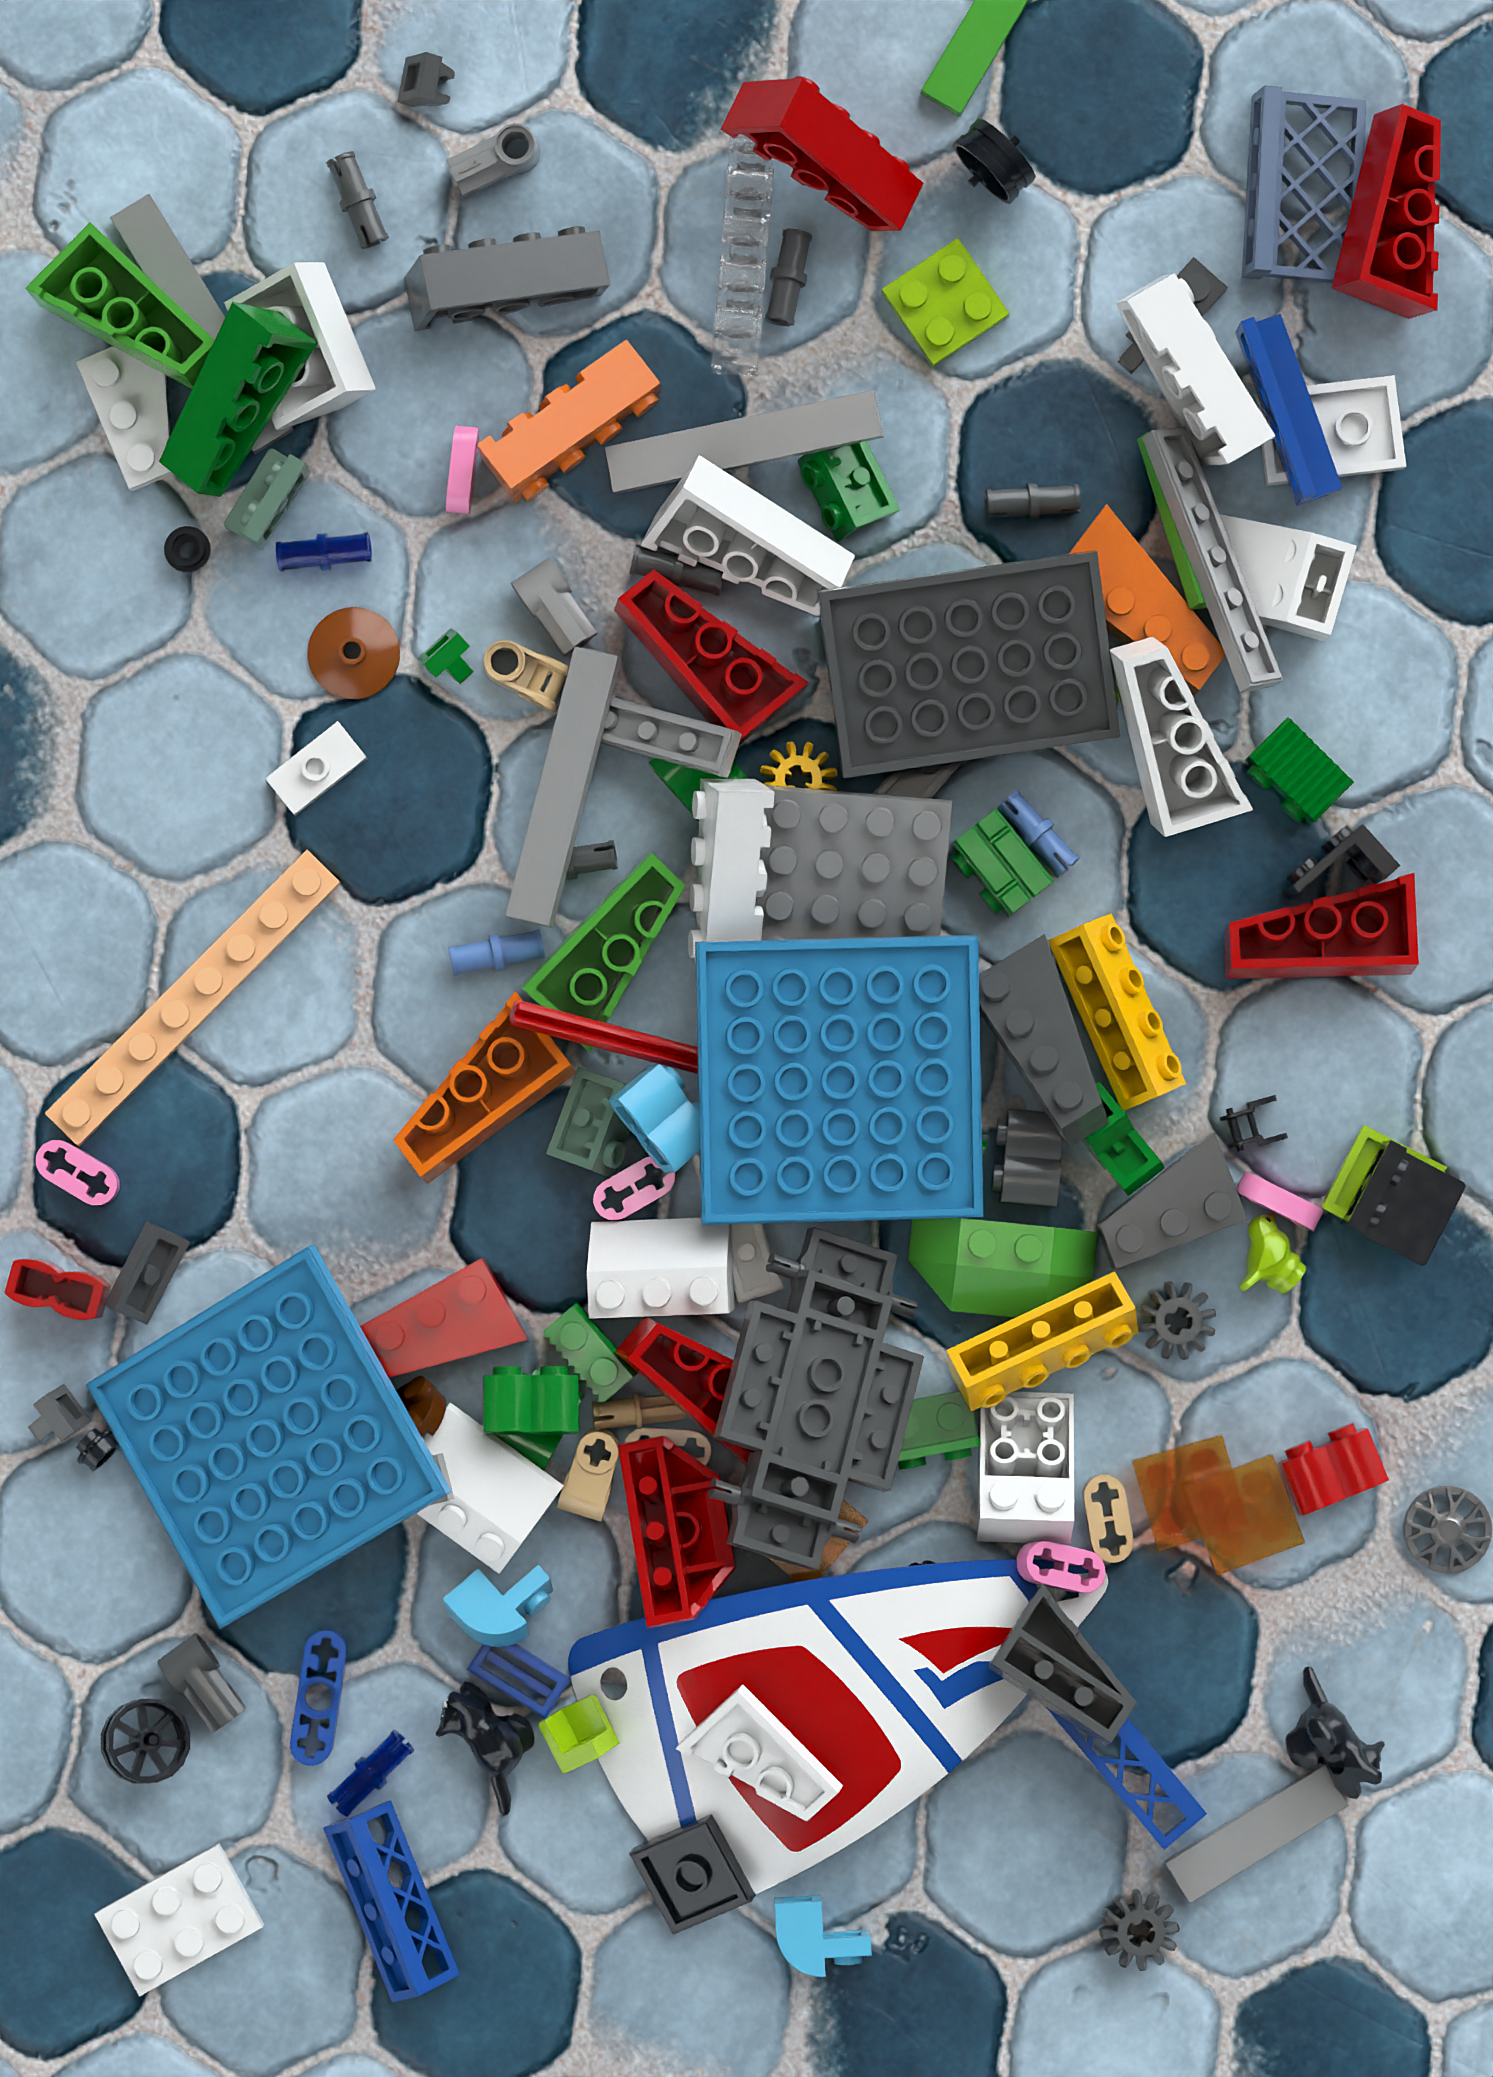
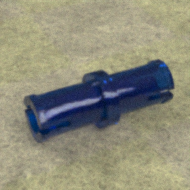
(323, 551)
(370, 1773)

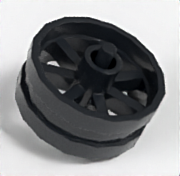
(994, 161)
(145, 1741)

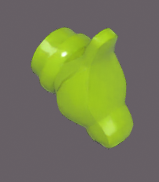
(1270, 1257)

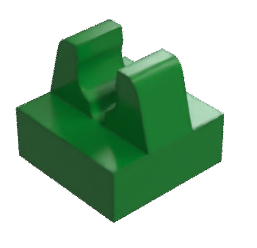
(446, 656)

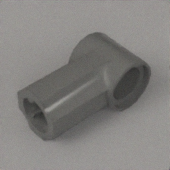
(195, 1672)

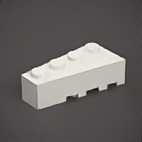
(1193, 371)
(747, 538)
(1173, 746)
(728, 860)

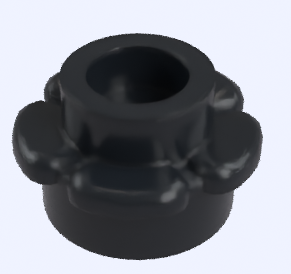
(96, 1448)

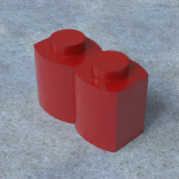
(45, 1284)
(1332, 1470)

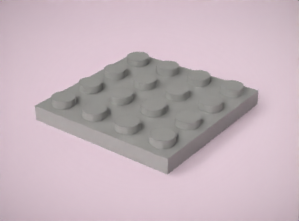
(854, 865)

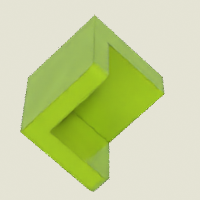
(578, 1733)

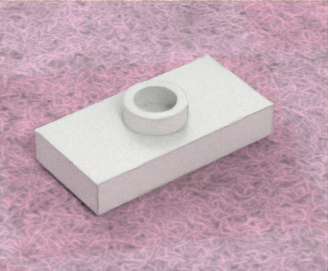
(316, 768)

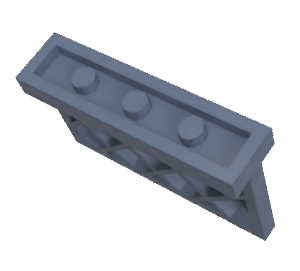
(1267, 173)

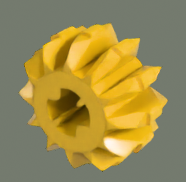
(803, 763)

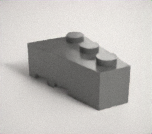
(1174, 1208)
(1062, 1671)

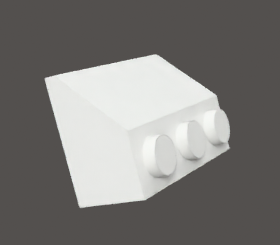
(336, 369)
(659, 1268)
(493, 1488)

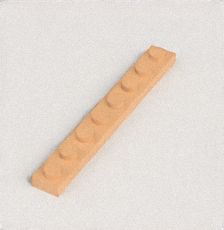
(193, 998)

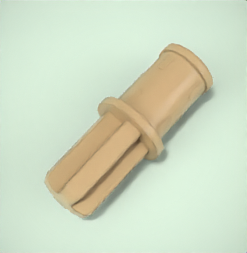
(634, 1412)

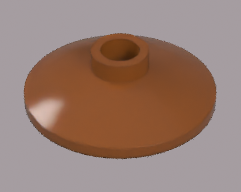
(359, 676)

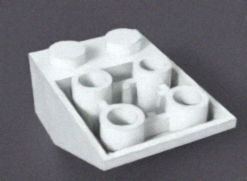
(1291, 574)
(1026, 1469)

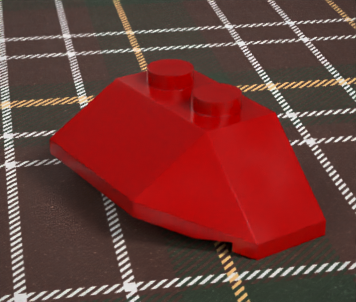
(674, 1530)

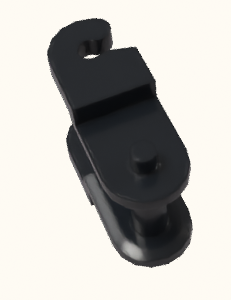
(1238, 1141)

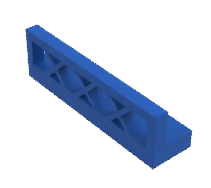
(1288, 408)
(1158, 1771)
(383, 1906)

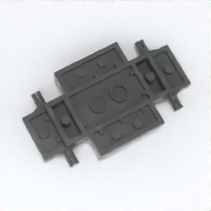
(816, 1399)

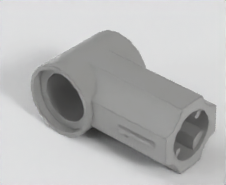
(488, 161)
(549, 598)

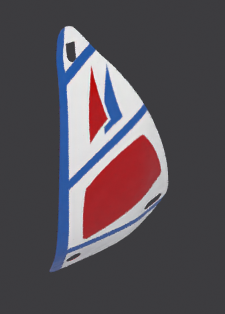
(861, 1668)

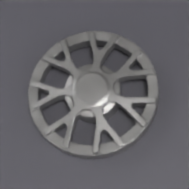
(1447, 1529)

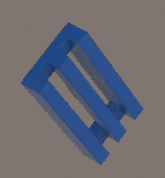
(511, 1691)

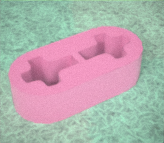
(462, 469)
(72, 1182)
(640, 1198)
(1279, 1201)
(1062, 1557)

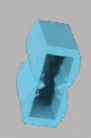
(660, 1116)

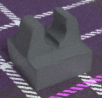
(421, 80)
(59, 1415)

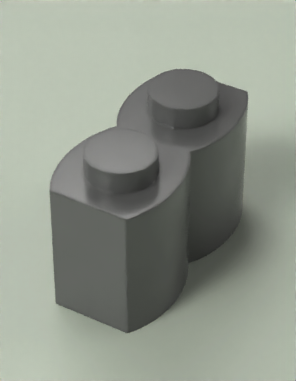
(1029, 1159)

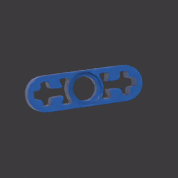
(325, 1733)

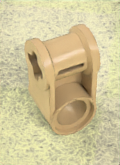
(529, 675)
(588, 1481)

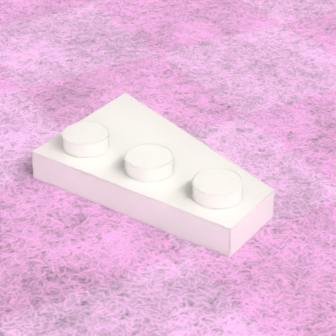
(132, 411)
(759, 1750)

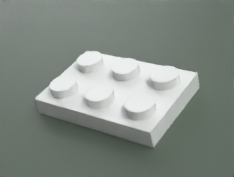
(1358, 426)
(179, 1919)

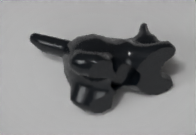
(494, 1739)
(1329, 1740)

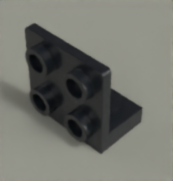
(1366, 860)
(1403, 1203)

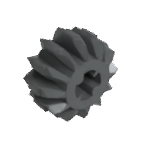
(1182, 1335)
(1143, 1945)

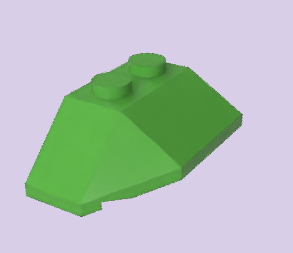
(1000, 1264)

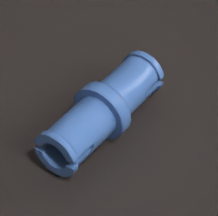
(1037, 833)
(496, 952)

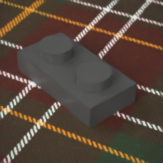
(146, 1273)

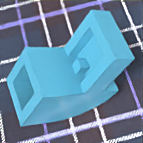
(496, 1617)
(804, 1942)

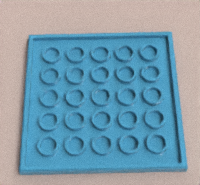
(839, 1079)
(268, 1437)

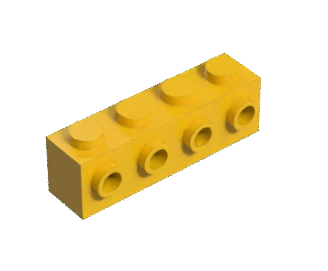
(1117, 1011)
(1043, 1342)

